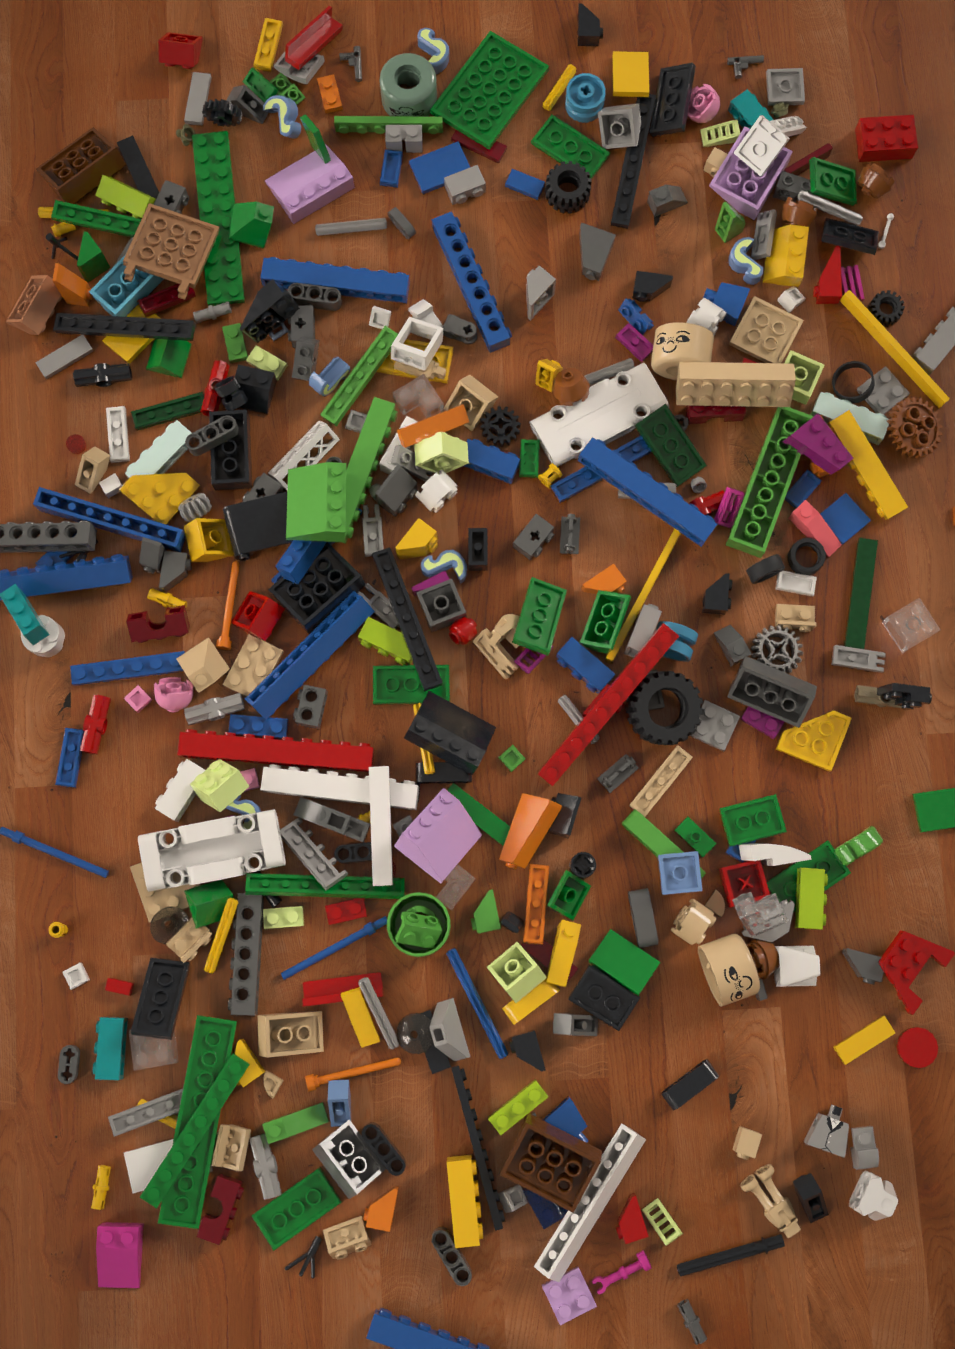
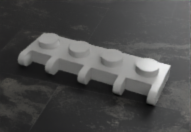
(311, 855)

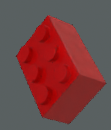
(886, 138)

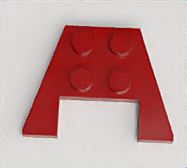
(904, 962)

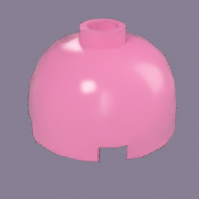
(703, 104)
(173, 693)

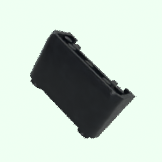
(257, 525)

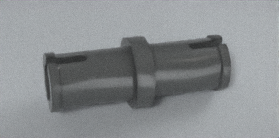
(692, 1321)

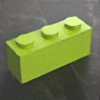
(123, 196)
(385, 639)
(810, 898)
(517, 1107)

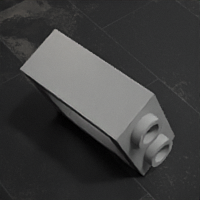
(643, 629)

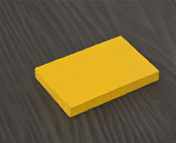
(630, 74)
(128, 347)

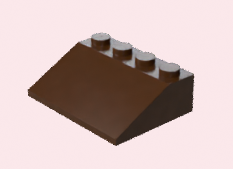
(81, 166)
(551, 1163)

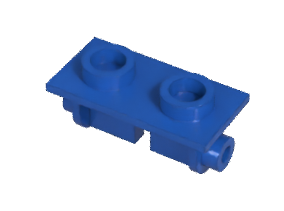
(631, 312)

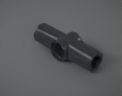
(102, 375)

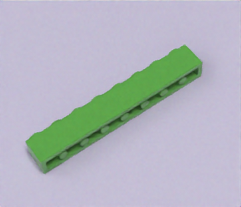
(365, 458)

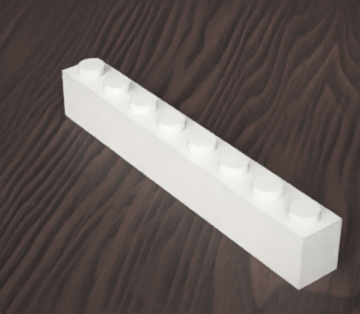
(334, 787)
(577, 1225)

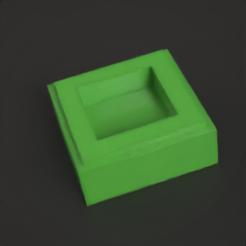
(512, 758)

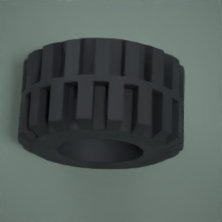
(568, 174)

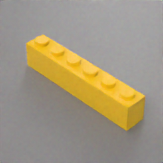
(868, 466)

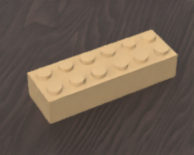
(735, 384)

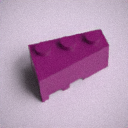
(820, 445)

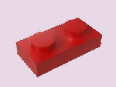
(346, 911)

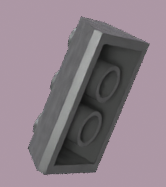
(349, 1159)

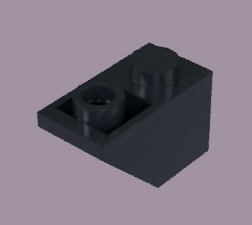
(716, 596)

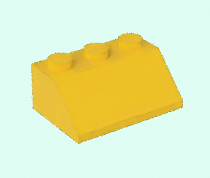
(787, 256)

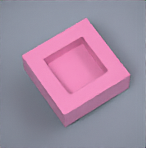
(138, 699)
(251, 778)

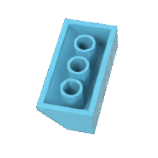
(119, 295)

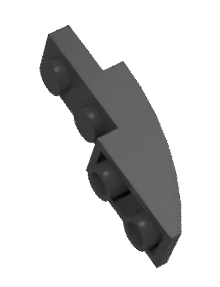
(332, 819)

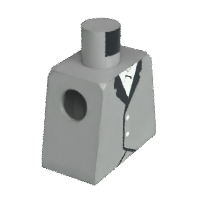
(829, 1132)

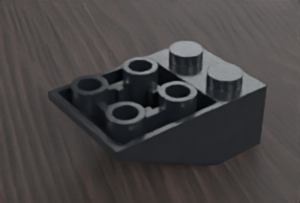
(268, 311)

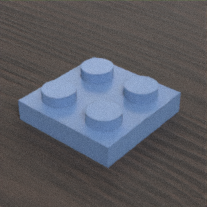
(680, 873)

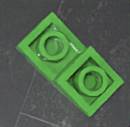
(287, 89)

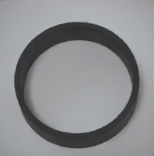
(853, 364)

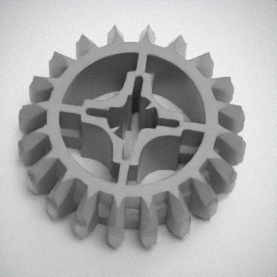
(772, 645)

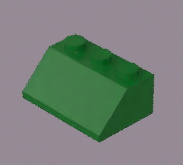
(605, 621)

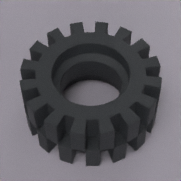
(893, 301)

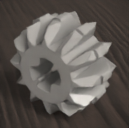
(194, 507)

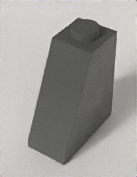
(595, 250)

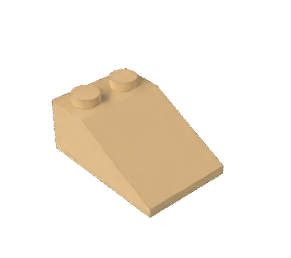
(290, 1033)

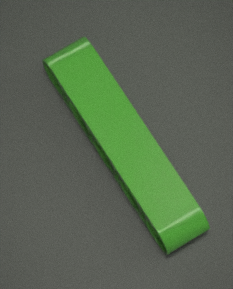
(650, 836)

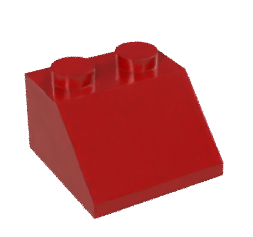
(180, 49)
(257, 615)

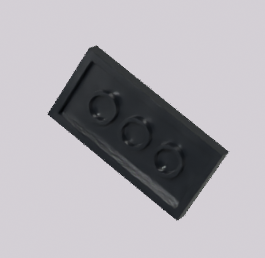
(672, 99)
(160, 998)

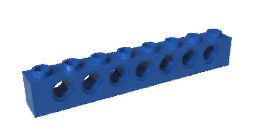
(449, 224)

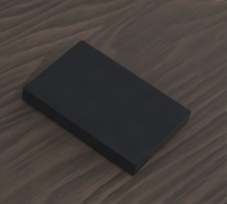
(850, 236)
(604, 997)

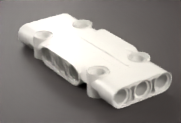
(603, 415)
(211, 850)

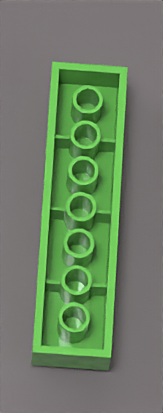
(767, 484)

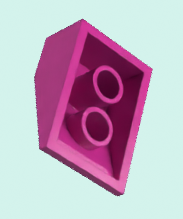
(119, 1254)

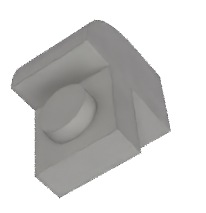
(864, 1152)

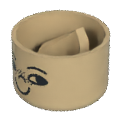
(680, 344)
(729, 969)

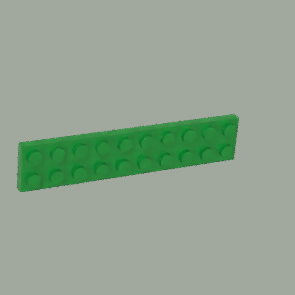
(215, 205)
(208, 1056)

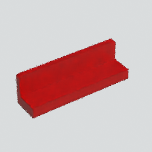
(312, 39)
(330, 990)

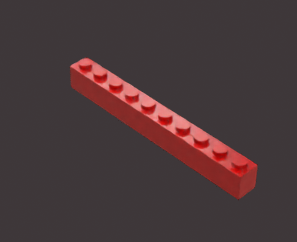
(608, 704)
(276, 752)

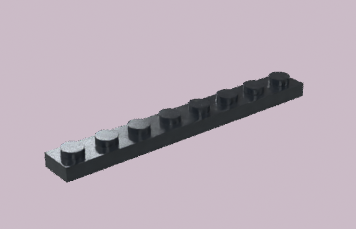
(632, 167)
(125, 326)
(407, 619)
(480, 1154)

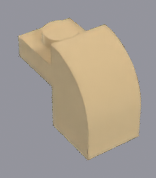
(505, 629)

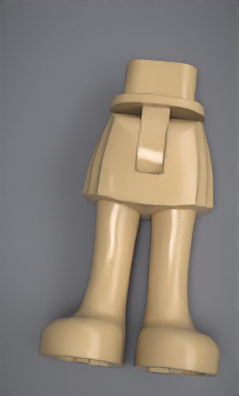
(780, 1211)

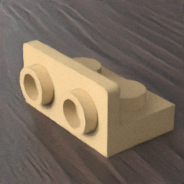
(795, 617)
(188, 940)
(346, 1238)

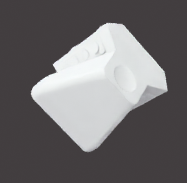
(797, 966)
(873, 1197)

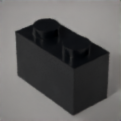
(478, 549)

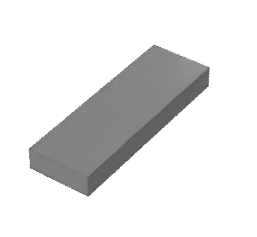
(197, 96)
(64, 356)

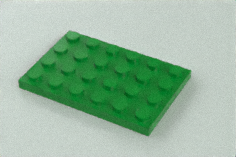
(489, 90)

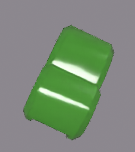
(858, 845)

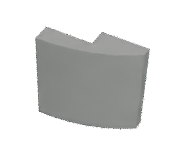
(303, 75)

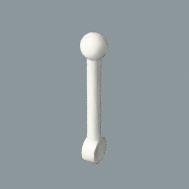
(882, 244)

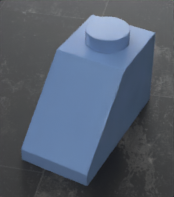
(339, 1102)

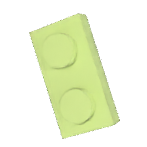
(266, 361)
(283, 917)

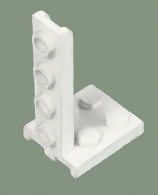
(767, 140)

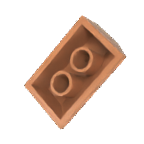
(35, 305)

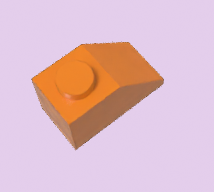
(607, 580)
(381, 1211)

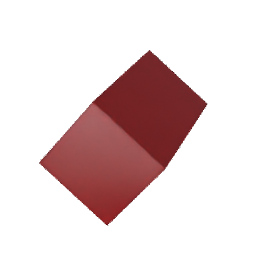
(119, 986)

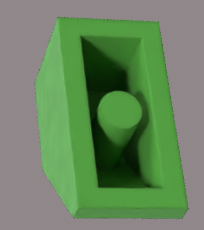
(486, 915)

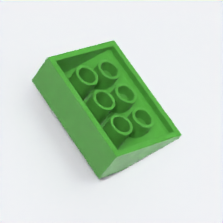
(317, 503)

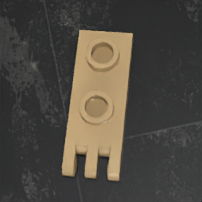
(496, 654)

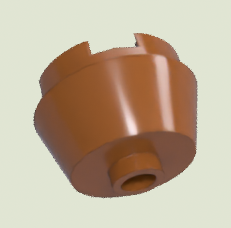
(874, 181)
(798, 212)
(570, 386)
(764, 957)

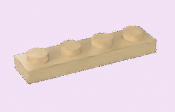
(661, 781)

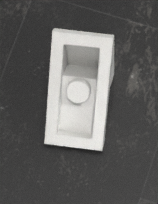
(424, 311)

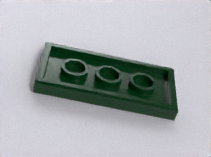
(670, 445)

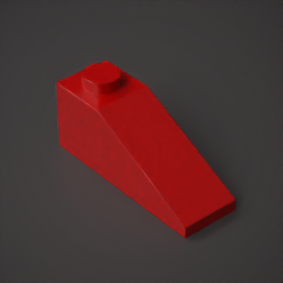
(830, 284)

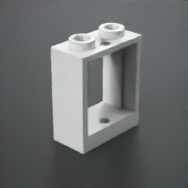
(419, 358)

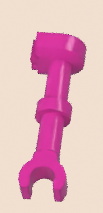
(623, 1272)

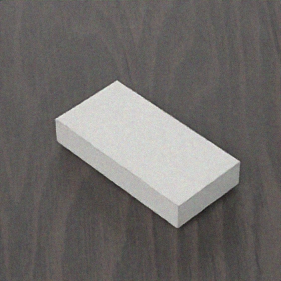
(796, 583)

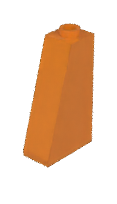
(528, 829)

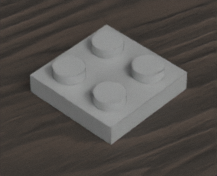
(785, 86)
(886, 391)
(715, 726)

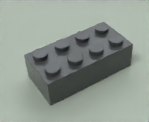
(772, 691)

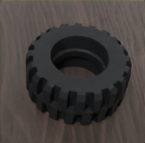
(689, 708)

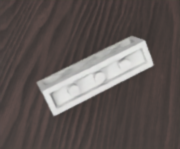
(302, 448)

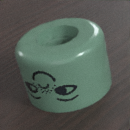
(408, 70)

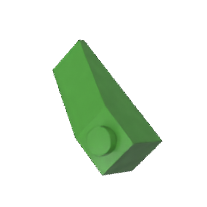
(729, 223)
(295, 1123)

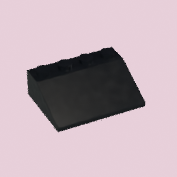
(320, 590)
(450, 733)

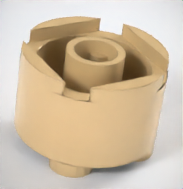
(693, 922)

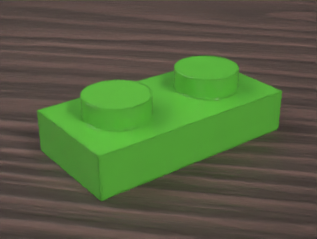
(235, 343)

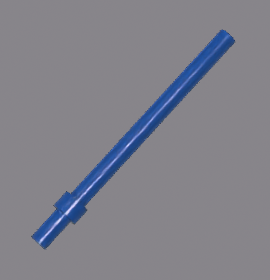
(19, 837)
(369, 929)

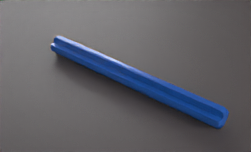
(477, 1003)

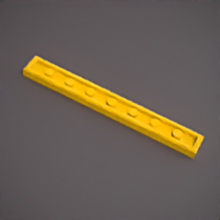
(894, 349)
(643, 595)

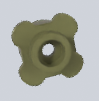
(780, 109)
(181, 133)

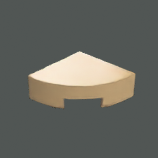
(716, 903)
(272, 1083)

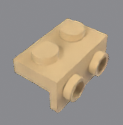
(231, 1147)

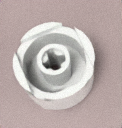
(707, 315)
(436, 491)
(51, 644)

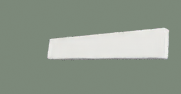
(380, 826)

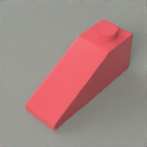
(813, 526)

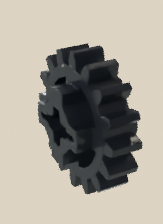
(222, 113)
(492, 427)

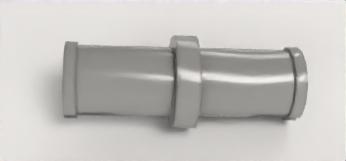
(212, 312)

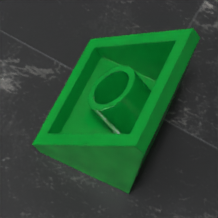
(91, 259)
(169, 357)
(568, 895)
(208, 902)

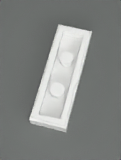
(117, 434)

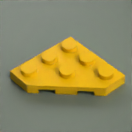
(159, 493)
(816, 740)

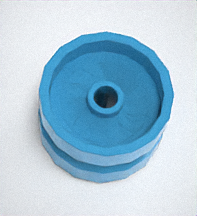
(584, 97)
(681, 647)

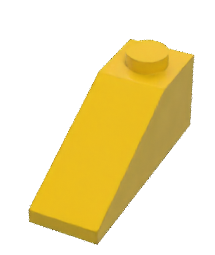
(546, 373)
(563, 952)

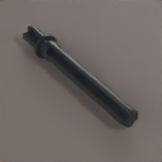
(730, 1255)

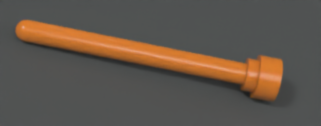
(224, 640)
(314, 1082)

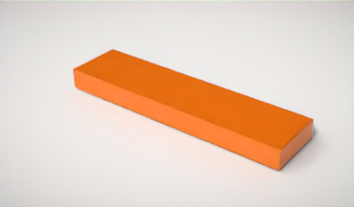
(430, 426)
(536, 904)

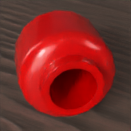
(463, 630)

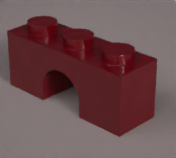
(700, 414)
(143, 629)
(216, 1228)

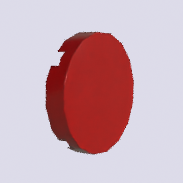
(917, 1047)

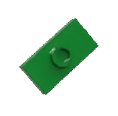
(259, 85)
(529, 458)
(695, 837)

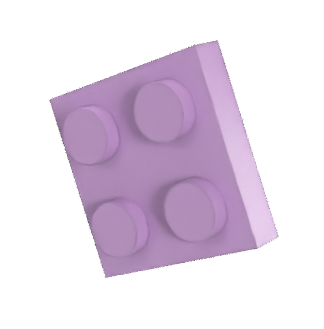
(569, 1296)

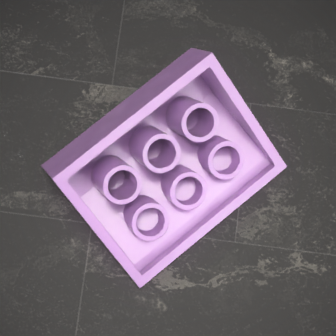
(310, 184)
(742, 185)
(439, 836)

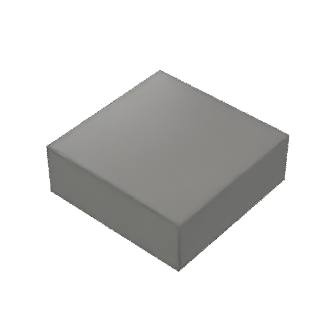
(355, 421)

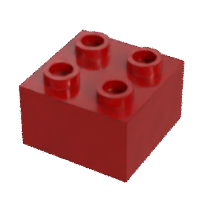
(744, 879)

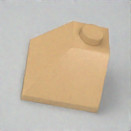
(203, 664)

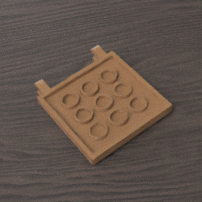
(170, 247)

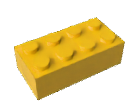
(463, 1201)

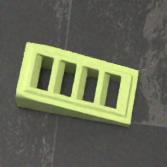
(726, 126)
(674, 1235)

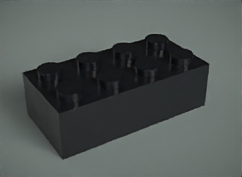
(232, 459)

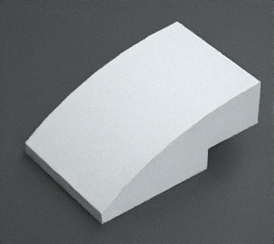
(771, 854)

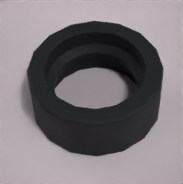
(816, 546)
(765, 569)

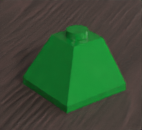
(251, 223)

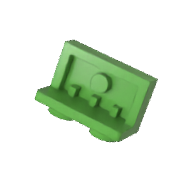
(418, 930)

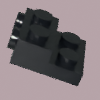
(906, 695)

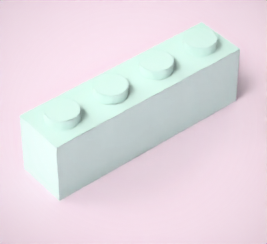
(872, 424)
(163, 452)

